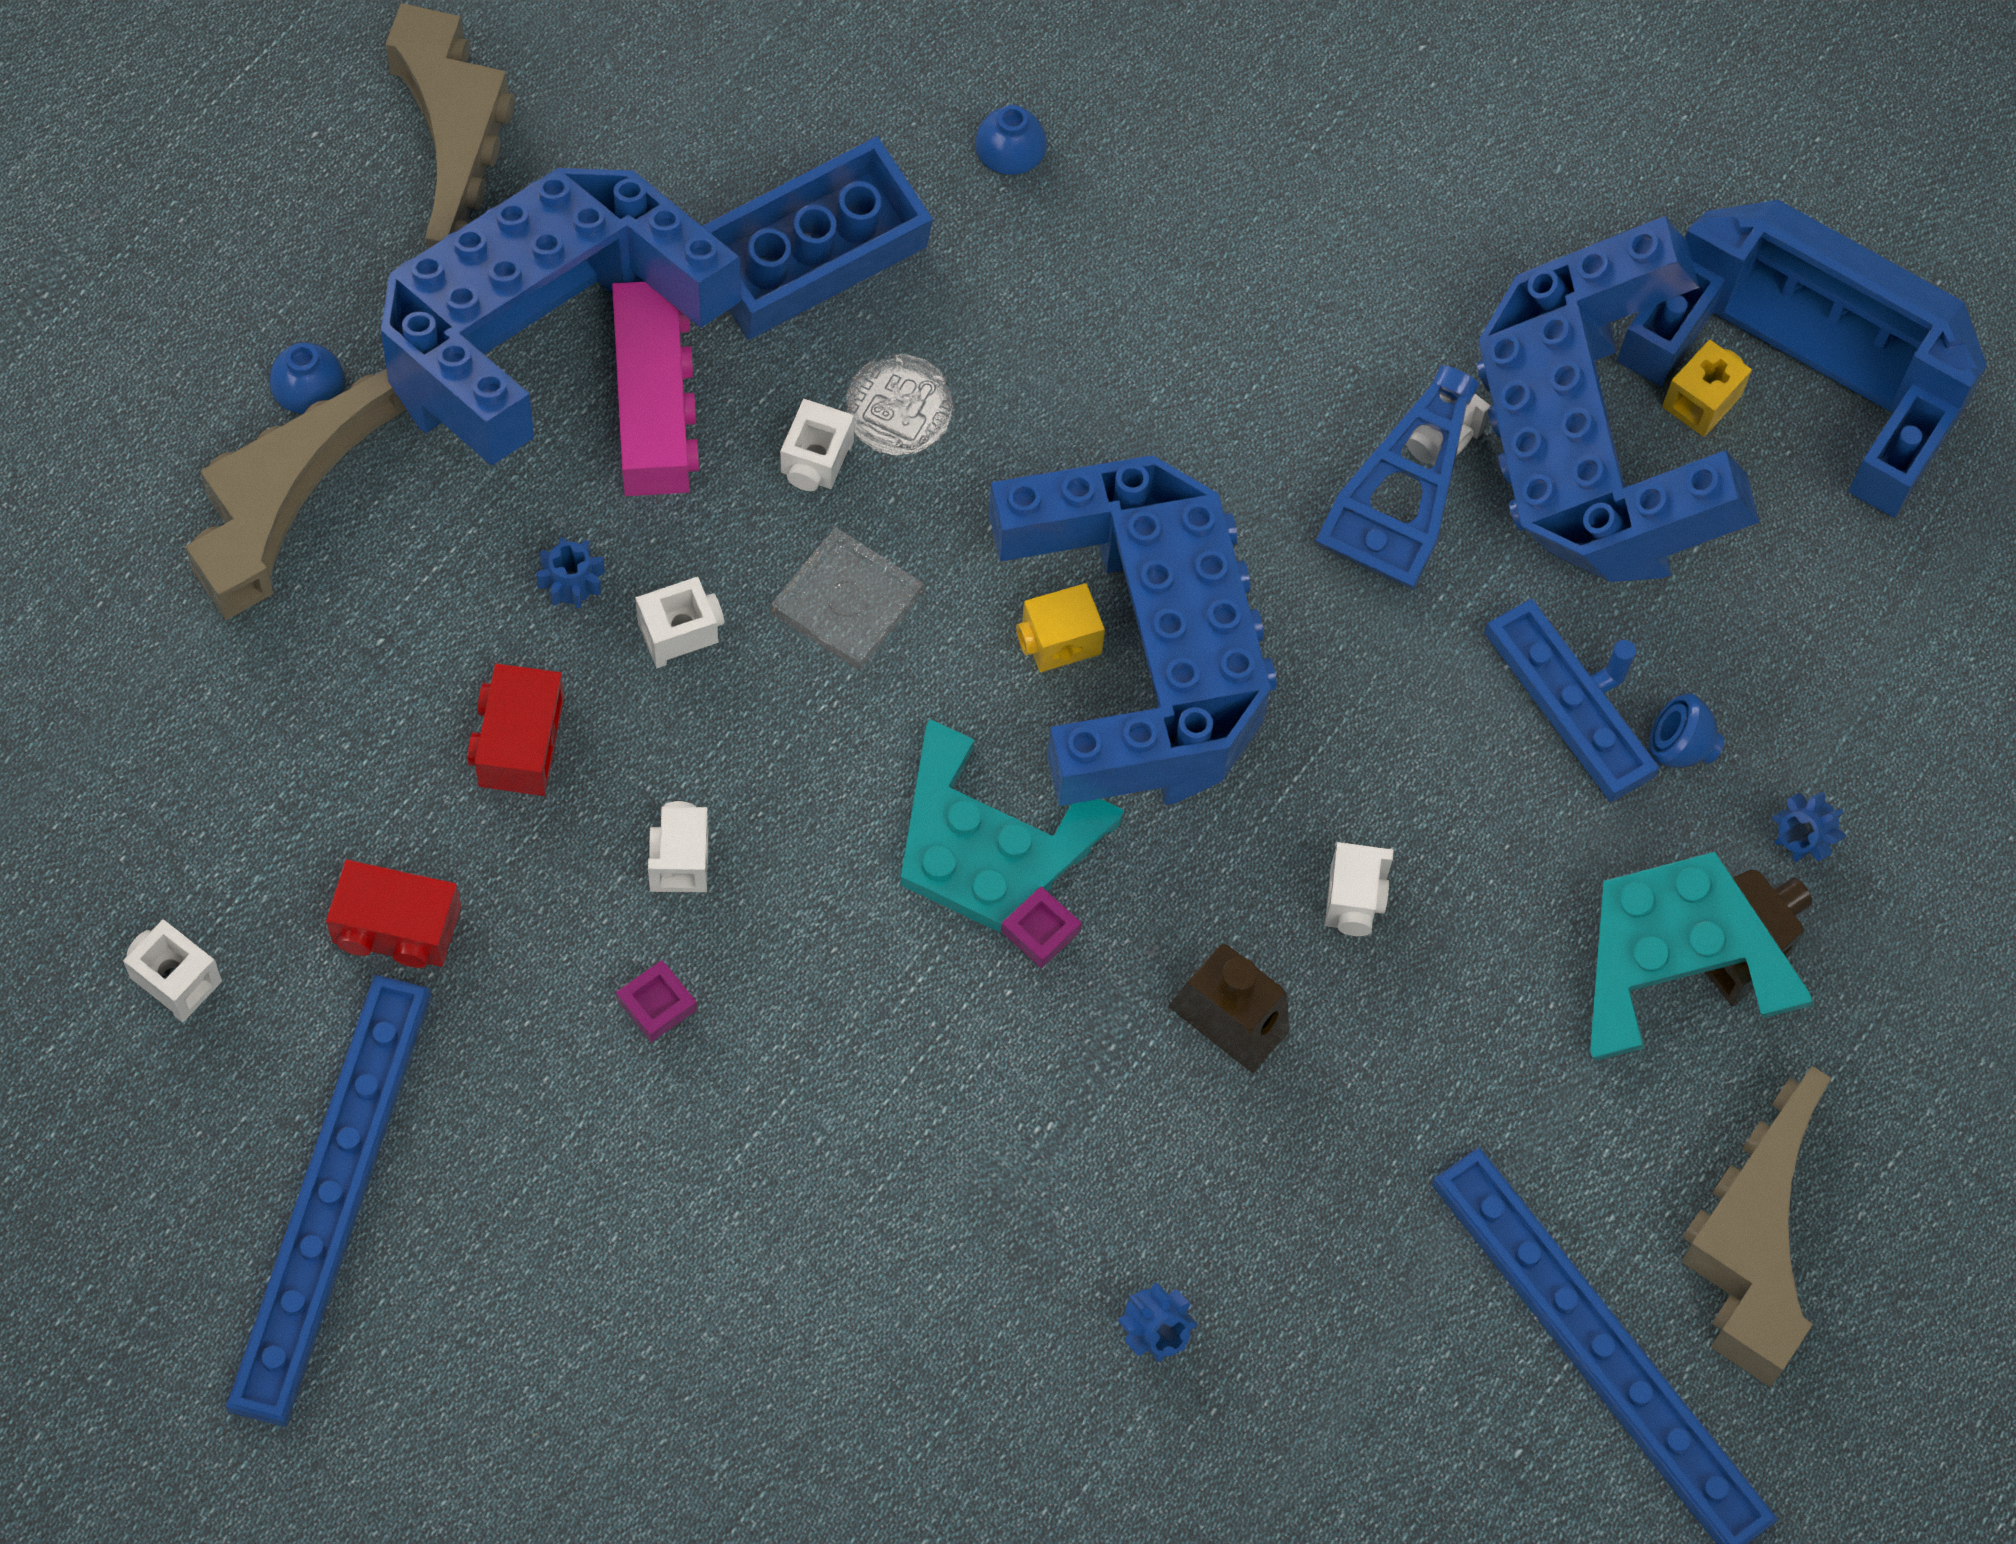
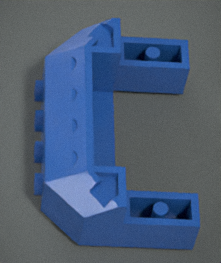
(520, 266)
(1836, 313)
(1557, 425)
(1189, 615)

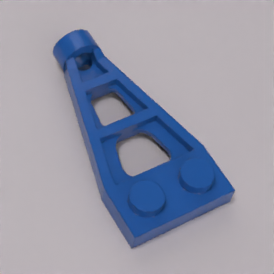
(1382, 542)

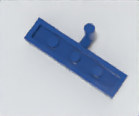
(1575, 699)

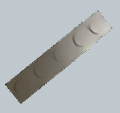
(460, 105)
(267, 484)
(1747, 1240)

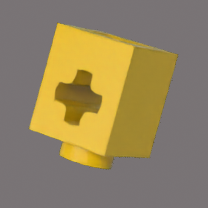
(1707, 387)
(1061, 628)

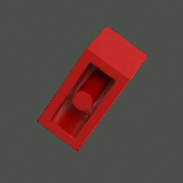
(517, 729)
(393, 914)

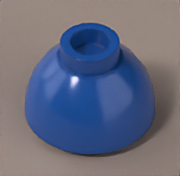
(1011, 140)
(305, 376)
(1685, 733)

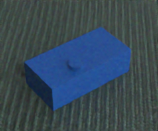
(821, 235)

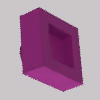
(1041, 927)
(656, 1001)

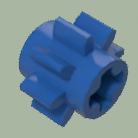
(568, 558)
(1822, 818)
(1157, 1322)

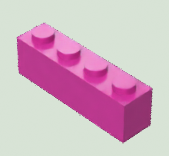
(651, 392)

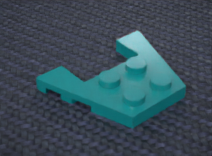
(977, 855)
(1675, 926)

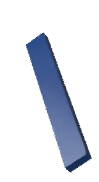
(329, 1202)
(1603, 1351)

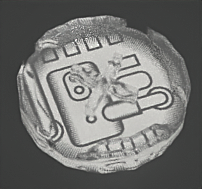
(899, 404)

